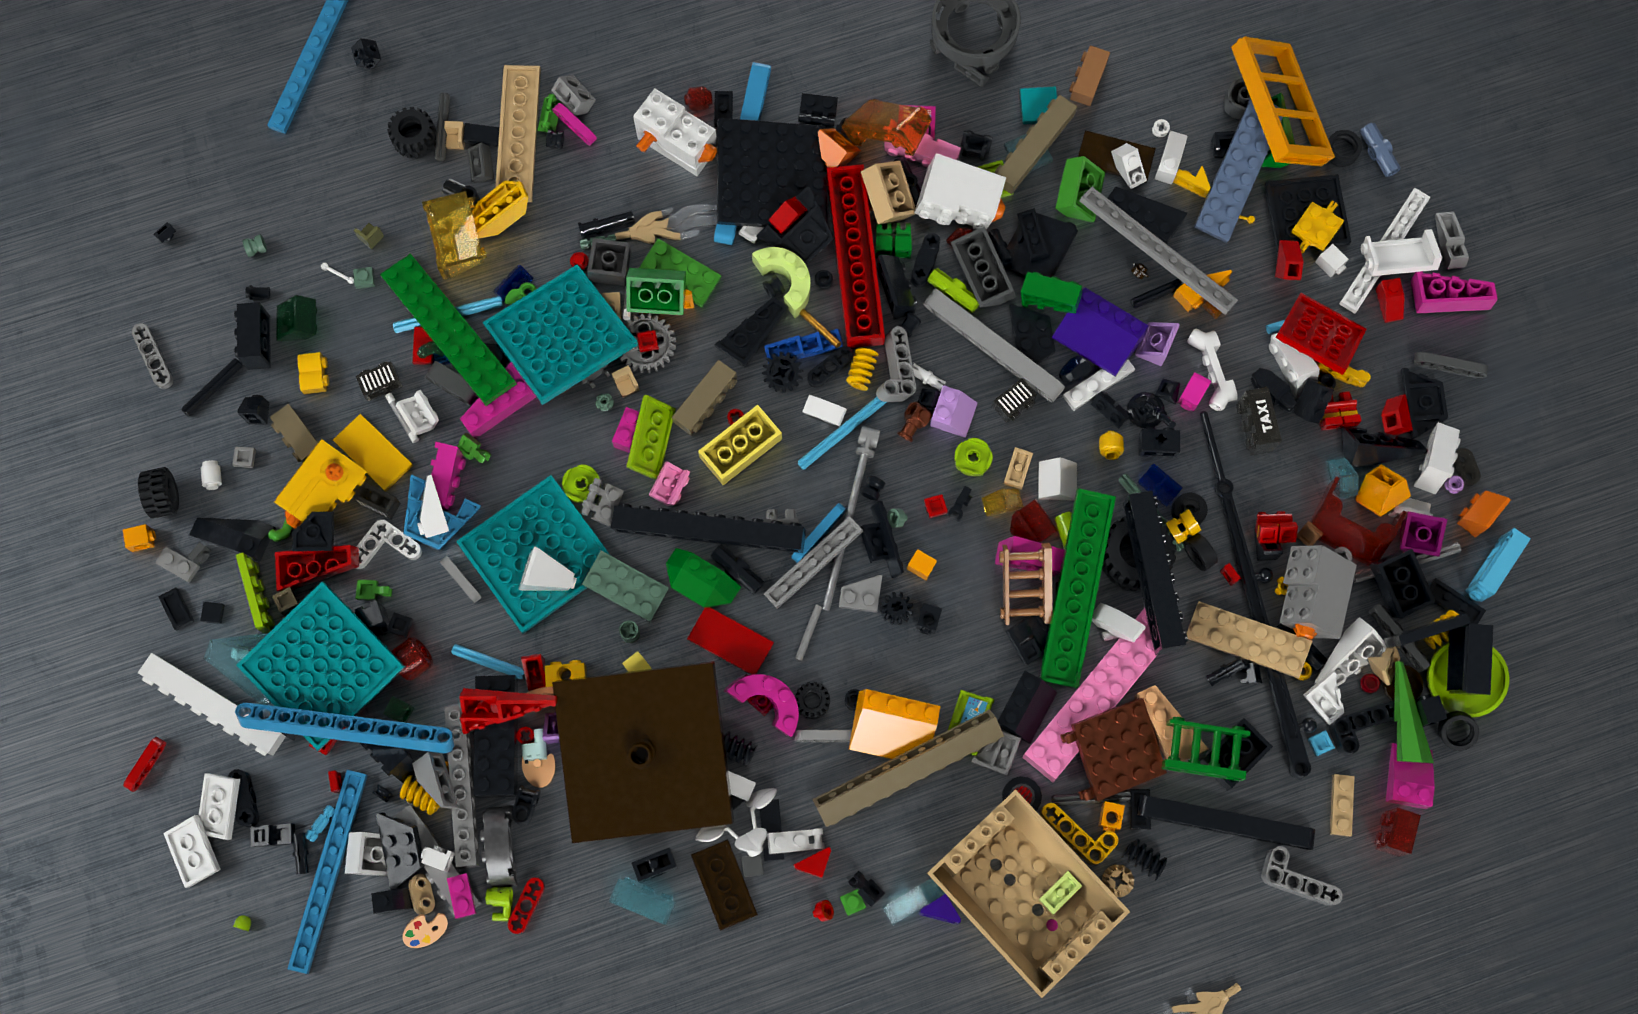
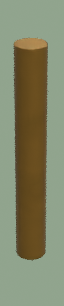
(820, 328)

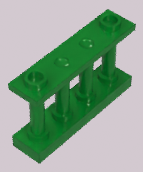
(1193, 765)

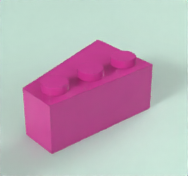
(446, 472)
(1019, 544)

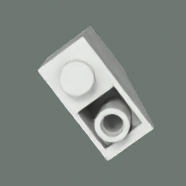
(1129, 165)

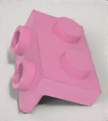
(669, 484)

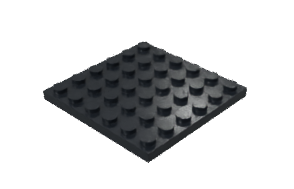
(765, 166)

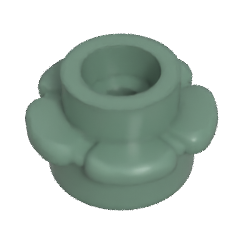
(604, 406)

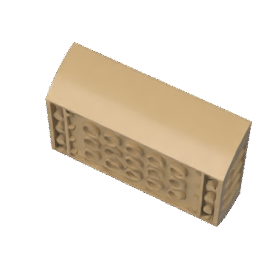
(1004, 912)

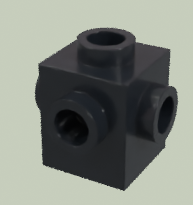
(366, 53)

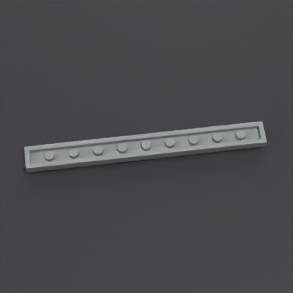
(1158, 250)

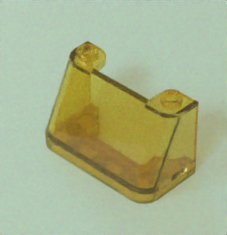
(454, 234)

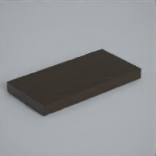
(1099, 147)
(724, 885)

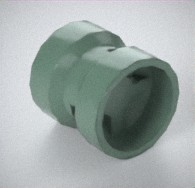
(254, 246)
(629, 628)

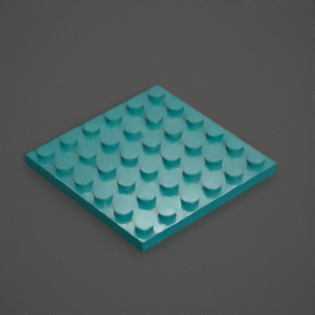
(560, 334)
(504, 541)
(321, 660)

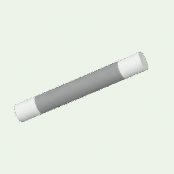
(392, 401)

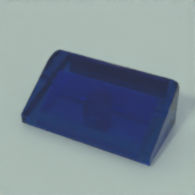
(513, 281)

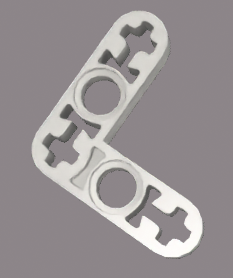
(386, 537)

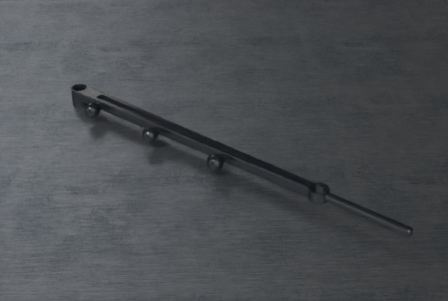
(1281, 696)

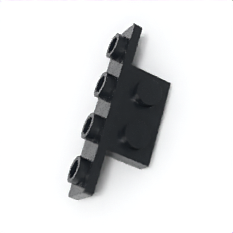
(880, 540)

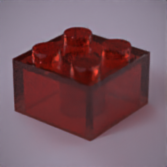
(1397, 832)

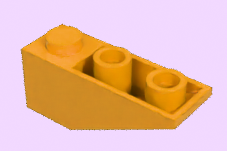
(1190, 299)

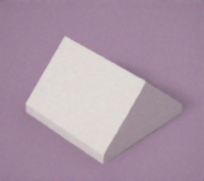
(1057, 479)

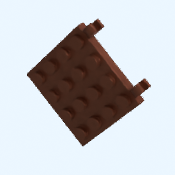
(1116, 749)

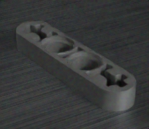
(1450, 365)

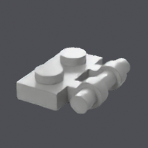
(604, 508)

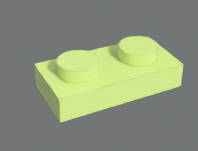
(1060, 893)

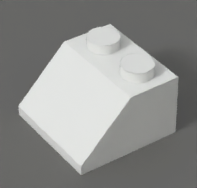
(365, 855)

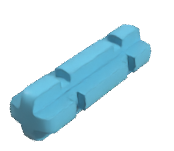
(320, 823)

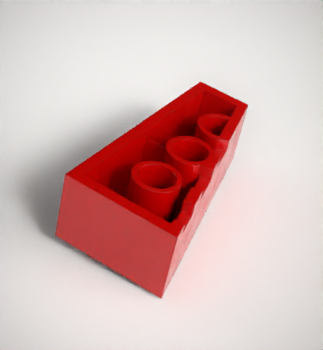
(303, 568)

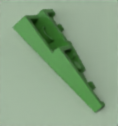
(1411, 738)

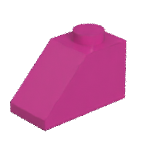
(1193, 392)

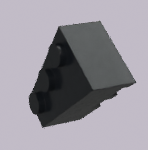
(394, 760)

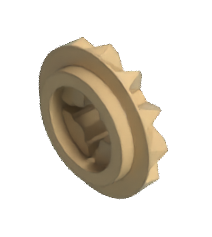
(1114, 871)

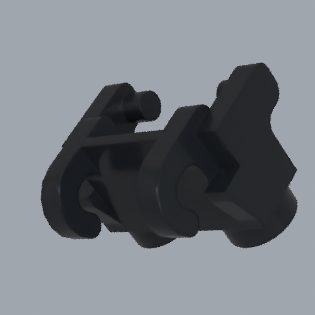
(976, 143)

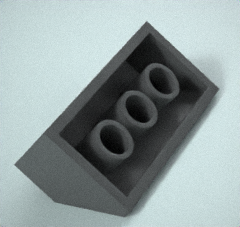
(983, 268)

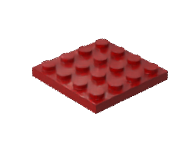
(1321, 333)

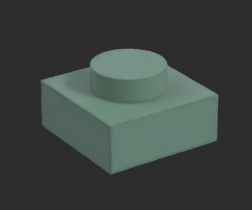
(363, 277)

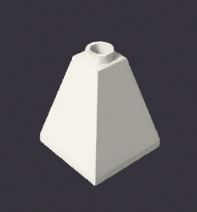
(545, 574)

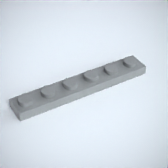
(813, 562)

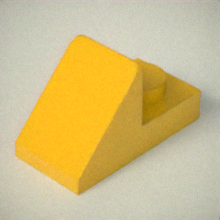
(1197, 185)

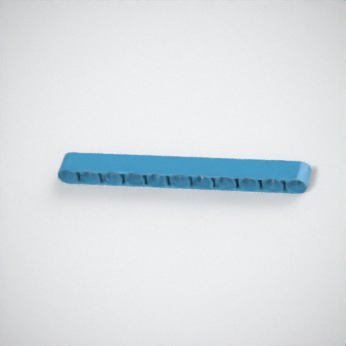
(751, 110)
(336, 722)

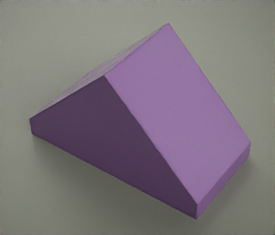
(550, 730)

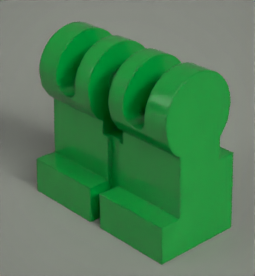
(900, 244)

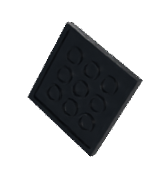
(1292, 197)

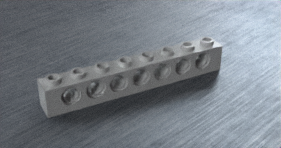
(462, 781)

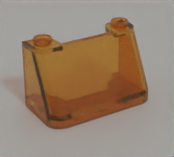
(889, 123)

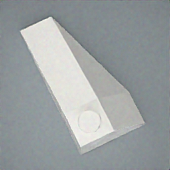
(1353, 650)

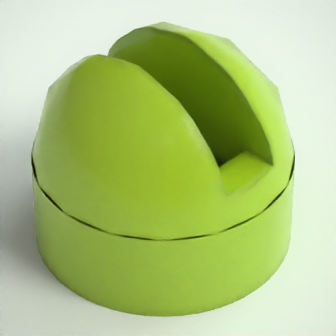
(242, 922)

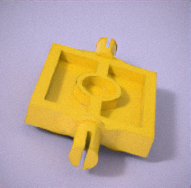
(1317, 226)

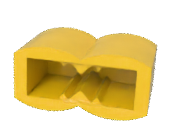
(312, 373)

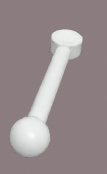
(325, 267)

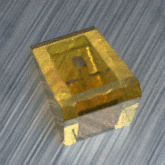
(1002, 501)

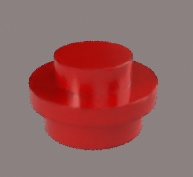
(579, 258)

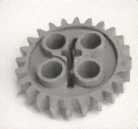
(636, 358)

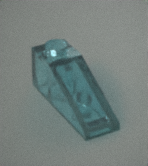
(913, 901)

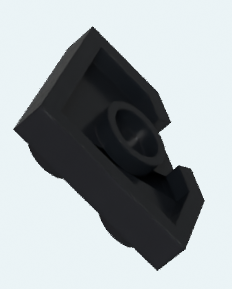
(315, 533)

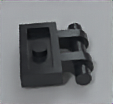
(818, 105)

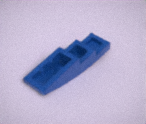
(803, 346)

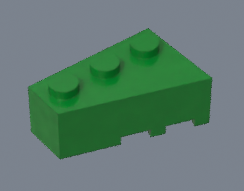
(1050, 292)

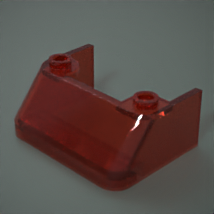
(1342, 532)

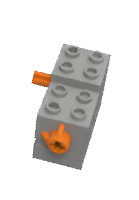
(1317, 592)

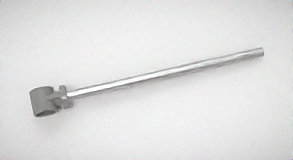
(868, 439)

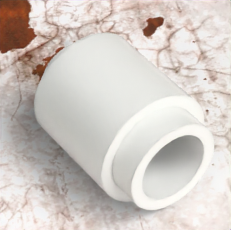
(211, 475)

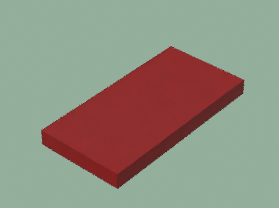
(730, 641)

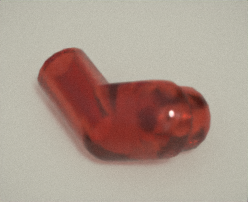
(959, 232)

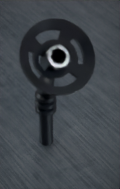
(1148, 411)

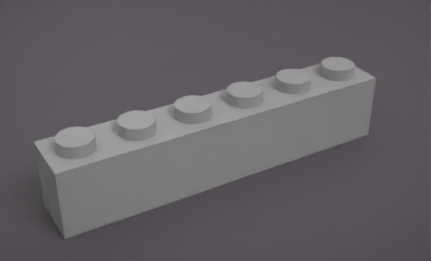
(428, 839)

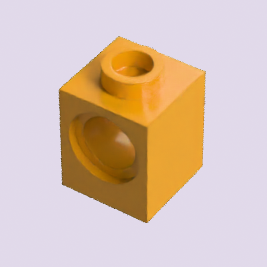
(139, 538)
(1117, 810)

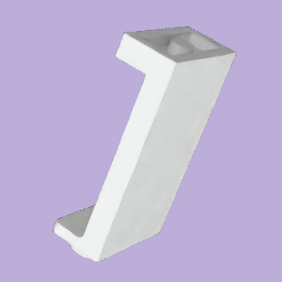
(1402, 255)

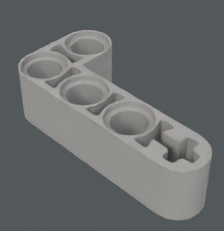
(897, 343)
(1301, 881)

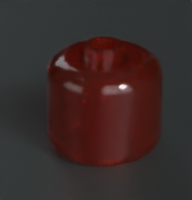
(414, 657)

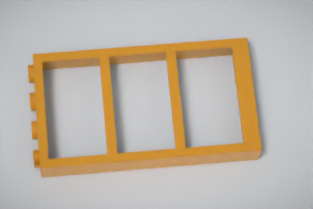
(1283, 152)

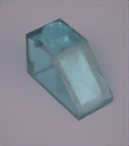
(1349, 479)

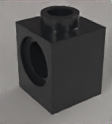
(932, 611)

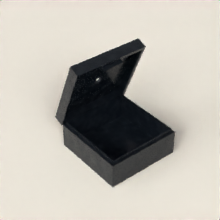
(1468, 652)

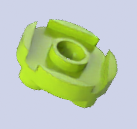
(982, 452)
(575, 475)

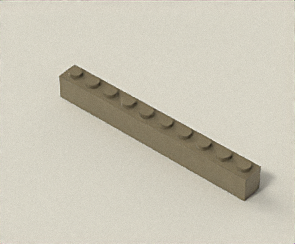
(908, 768)

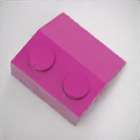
(625, 431)

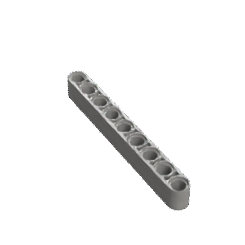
(993, 345)

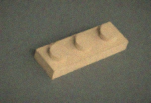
(1342, 805)

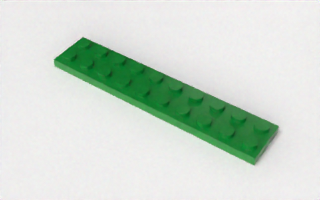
(448, 329)
(1077, 588)

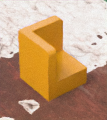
(921, 564)

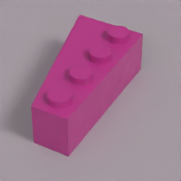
(1450, 294)
(482, 418)

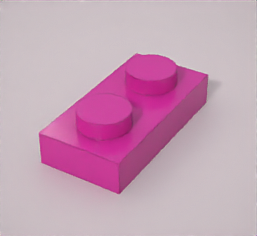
(461, 896)

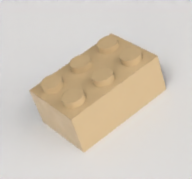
(888, 192)

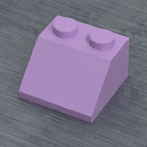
(953, 412)

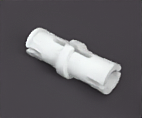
(928, 377)

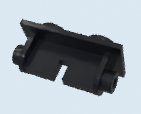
(1105, 405)

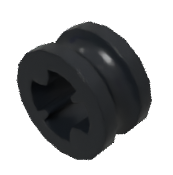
(382, 793)

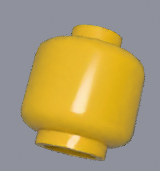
(1111, 445)

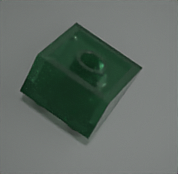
(296, 319)

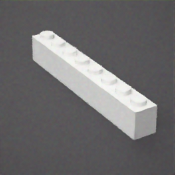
(206, 701)

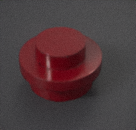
(1370, 683)

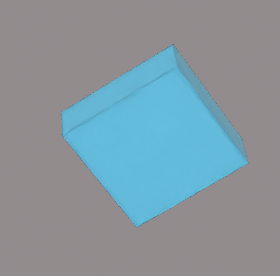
(1320, 743)

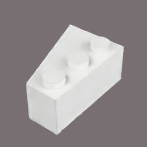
(1439, 458)

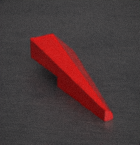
(491, 707)

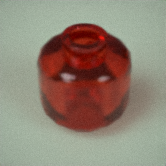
(698, 98)

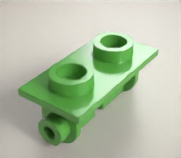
(548, 119)

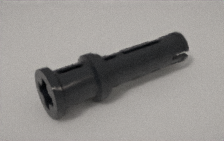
(597, 226)

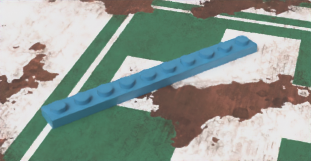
(306, 65)
(327, 872)

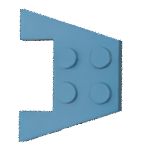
(454, 523)

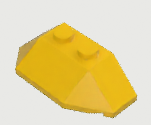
(500, 208)

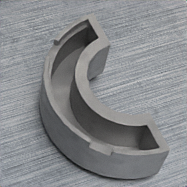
(498, 846)

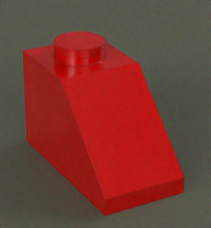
(1391, 299)

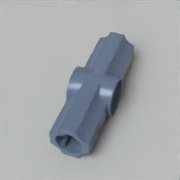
(1380, 149)

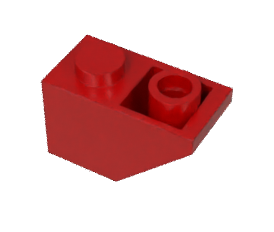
(1289, 260)
(1396, 416)

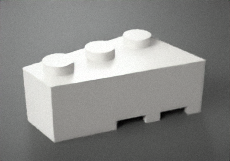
(1294, 365)

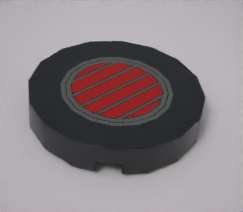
(1026, 788)

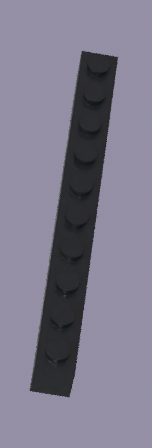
(709, 528)

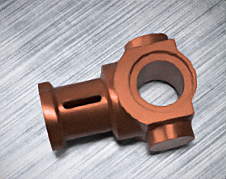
(916, 418)

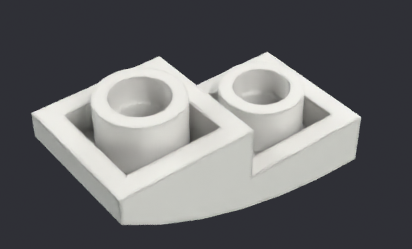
(824, 410)

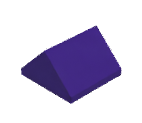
(941, 910)

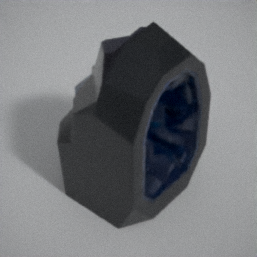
(1074, 369)

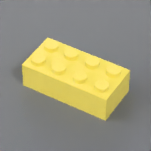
(740, 445)

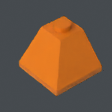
(835, 148)

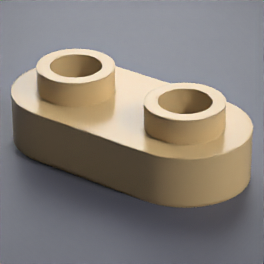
(419, 894)

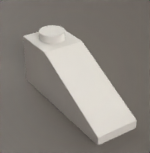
(1171, 157)

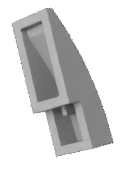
(1451, 240)

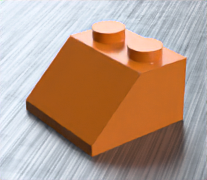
(1482, 512)

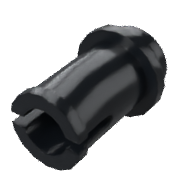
(257, 292)

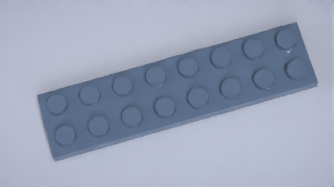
(1234, 177)

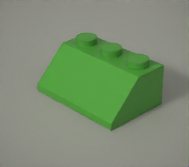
(1077, 179)

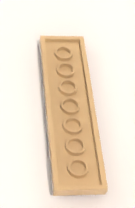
(518, 126)

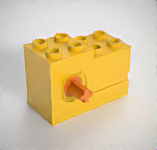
(318, 483)

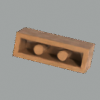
(1089, 75)

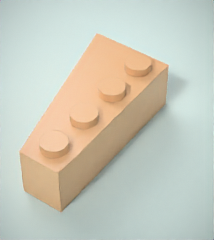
(1159, 712)

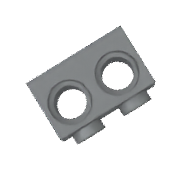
(573, 95)

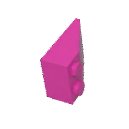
(1410, 782)

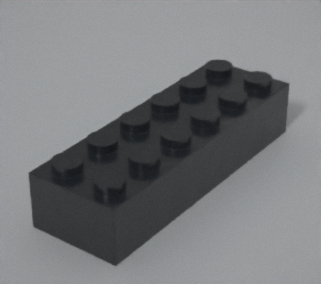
(496, 747)

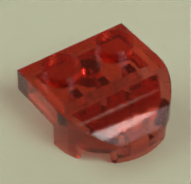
(1032, 523)

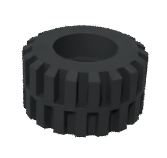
(412, 119)
(158, 492)

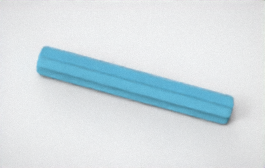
(487, 661)

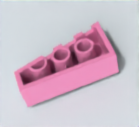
(925, 150)

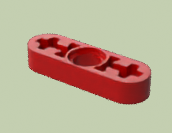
(144, 764)
(527, 889)

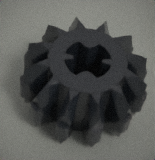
(892, 602)

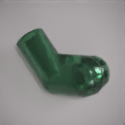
(428, 349)

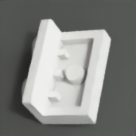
(418, 413)

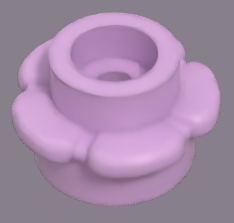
(1459, 484)

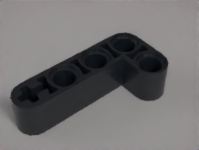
(1351, 726)

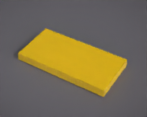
(373, 452)

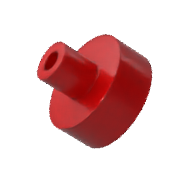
(823, 911)

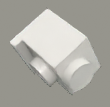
(437, 858)

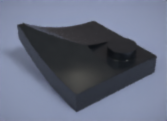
(1029, 638)

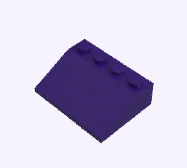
(1101, 332)

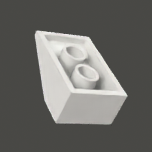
(431, 514)

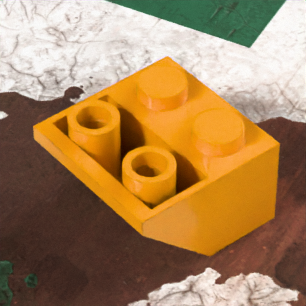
(1382, 490)

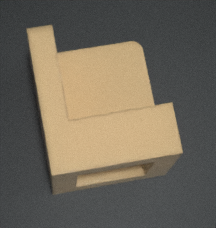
(455, 135)
(625, 381)

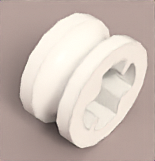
(1166, 127)

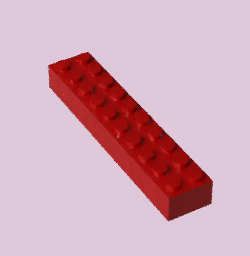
(855, 257)

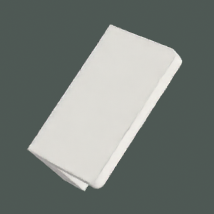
(1412, 506)

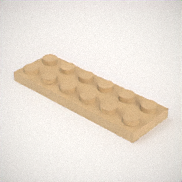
(1248, 639)

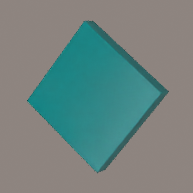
(1035, 101)

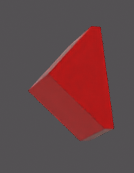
(787, 214)
(534, 671)
(815, 864)

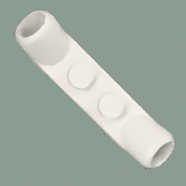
(1224, 390)

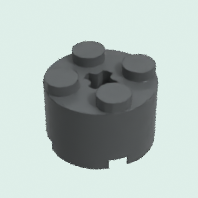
(1236, 99)

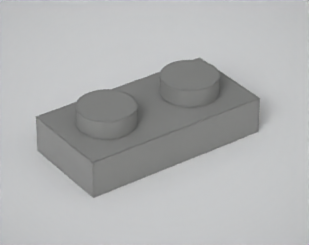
(177, 564)

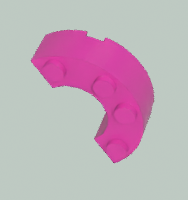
(776, 691)

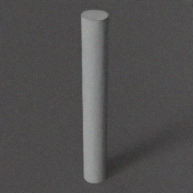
(808, 633)

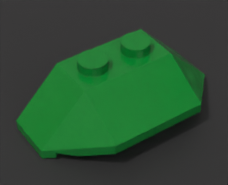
(700, 580)

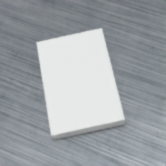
(218, 805)
(191, 851)

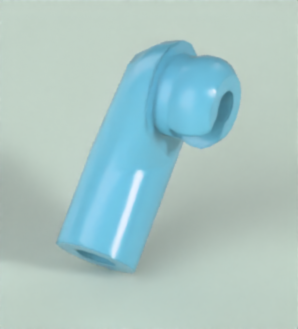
(1274, 327)

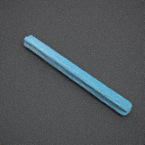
(464, 310)
(840, 433)

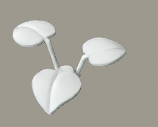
(751, 841)

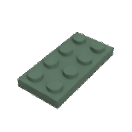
(625, 586)

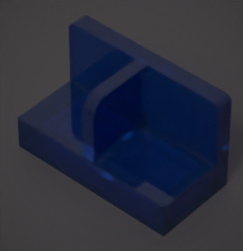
(1161, 484)

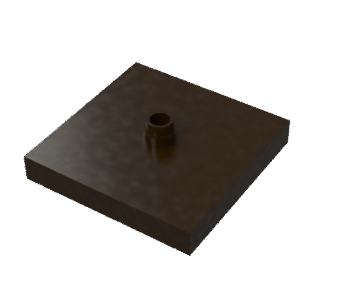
(643, 752)

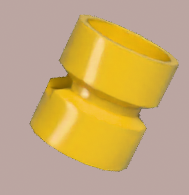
(1189, 523)

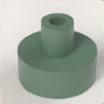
(896, 517)

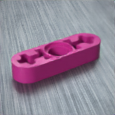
(574, 124)

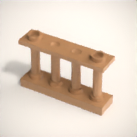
(1043, 592)

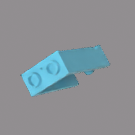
(1497, 565)

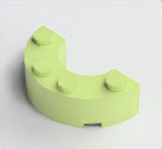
(793, 268)

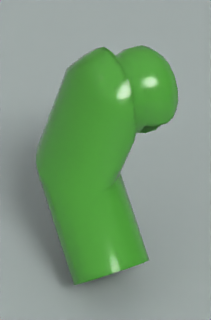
(280, 534)

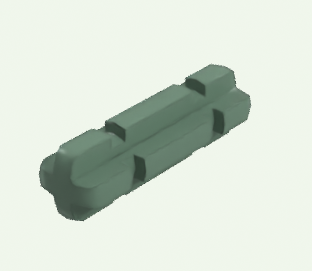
(585, 243)

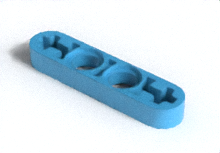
(820, 531)

